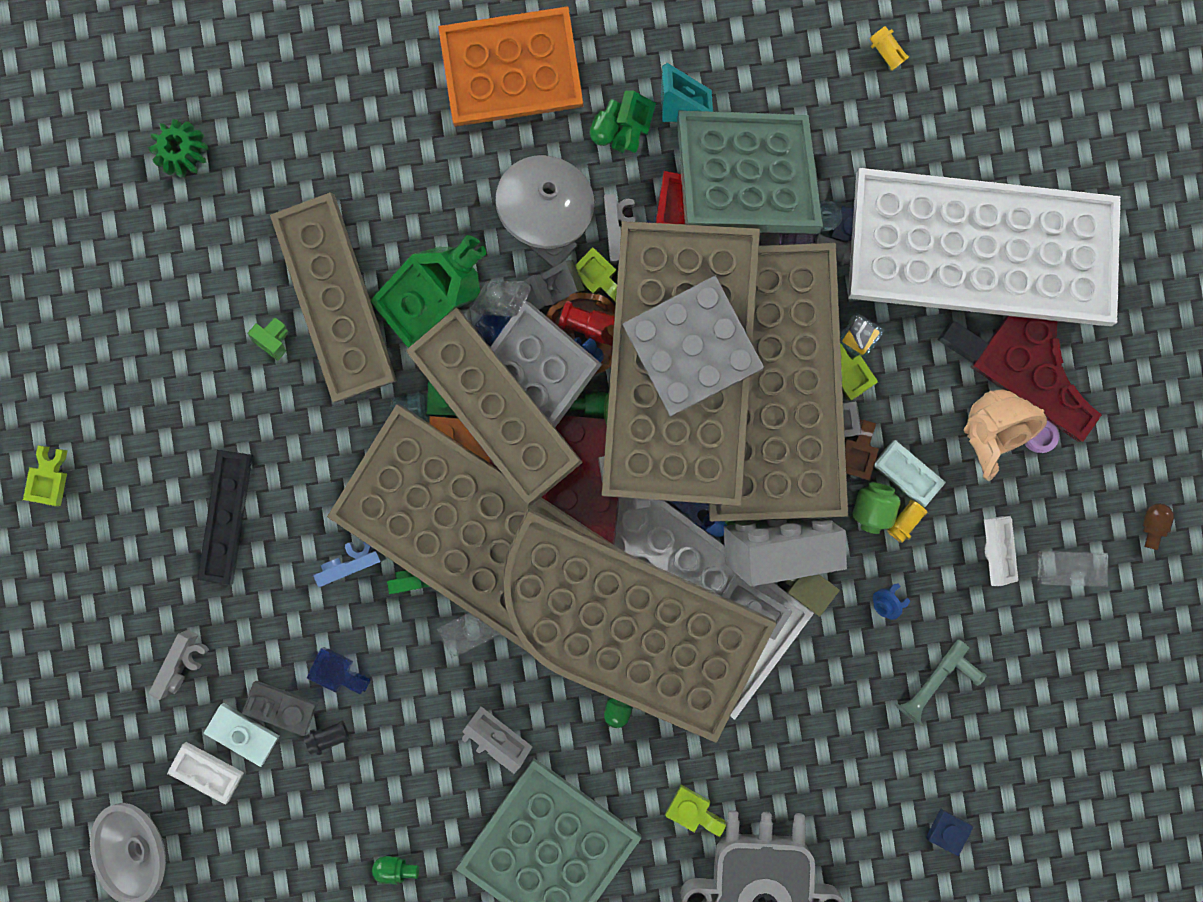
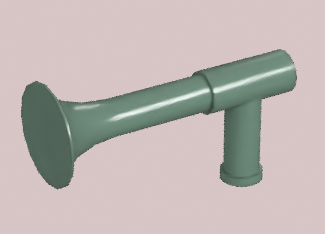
(954, 658)

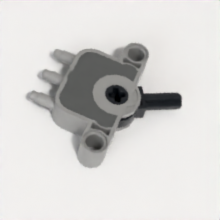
(762, 867)

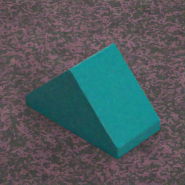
(682, 94)

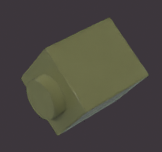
(812, 592)

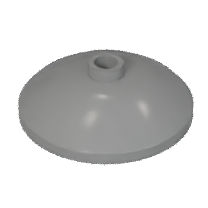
(540, 217)
(127, 853)

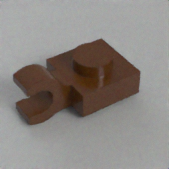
(858, 453)

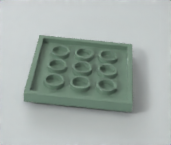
(748, 171)
(548, 843)

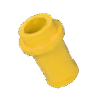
(888, 47)
(907, 521)

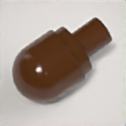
(1157, 523)

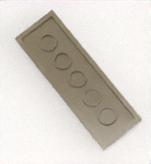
(333, 297)
(493, 407)

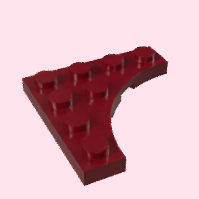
(1028, 362)

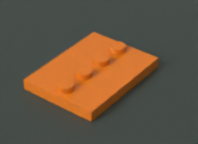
(510, 66)

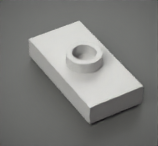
(1000, 550)
(205, 773)

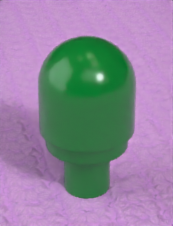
(604, 124)
(591, 404)
(617, 713)
(393, 870)

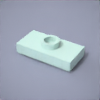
(908, 473)
(241, 734)

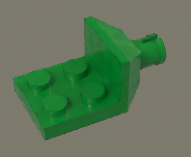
(429, 288)

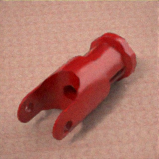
(590, 323)

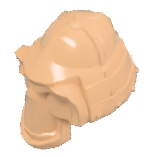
(1000, 424)

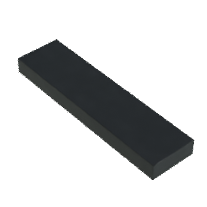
(225, 517)

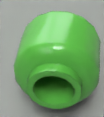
(876, 507)

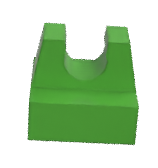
(270, 338)

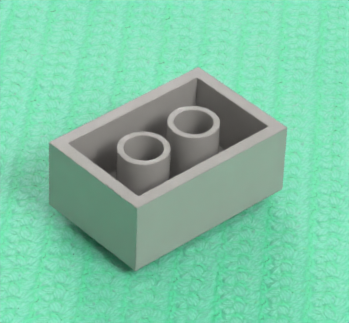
(784, 549)

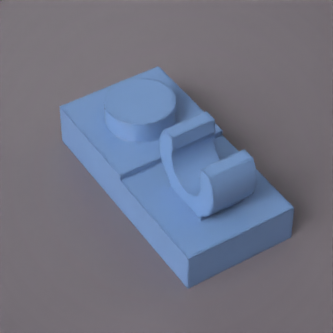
(335, 569)

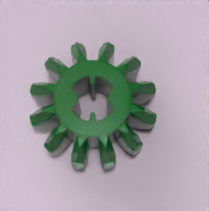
(166, 149)

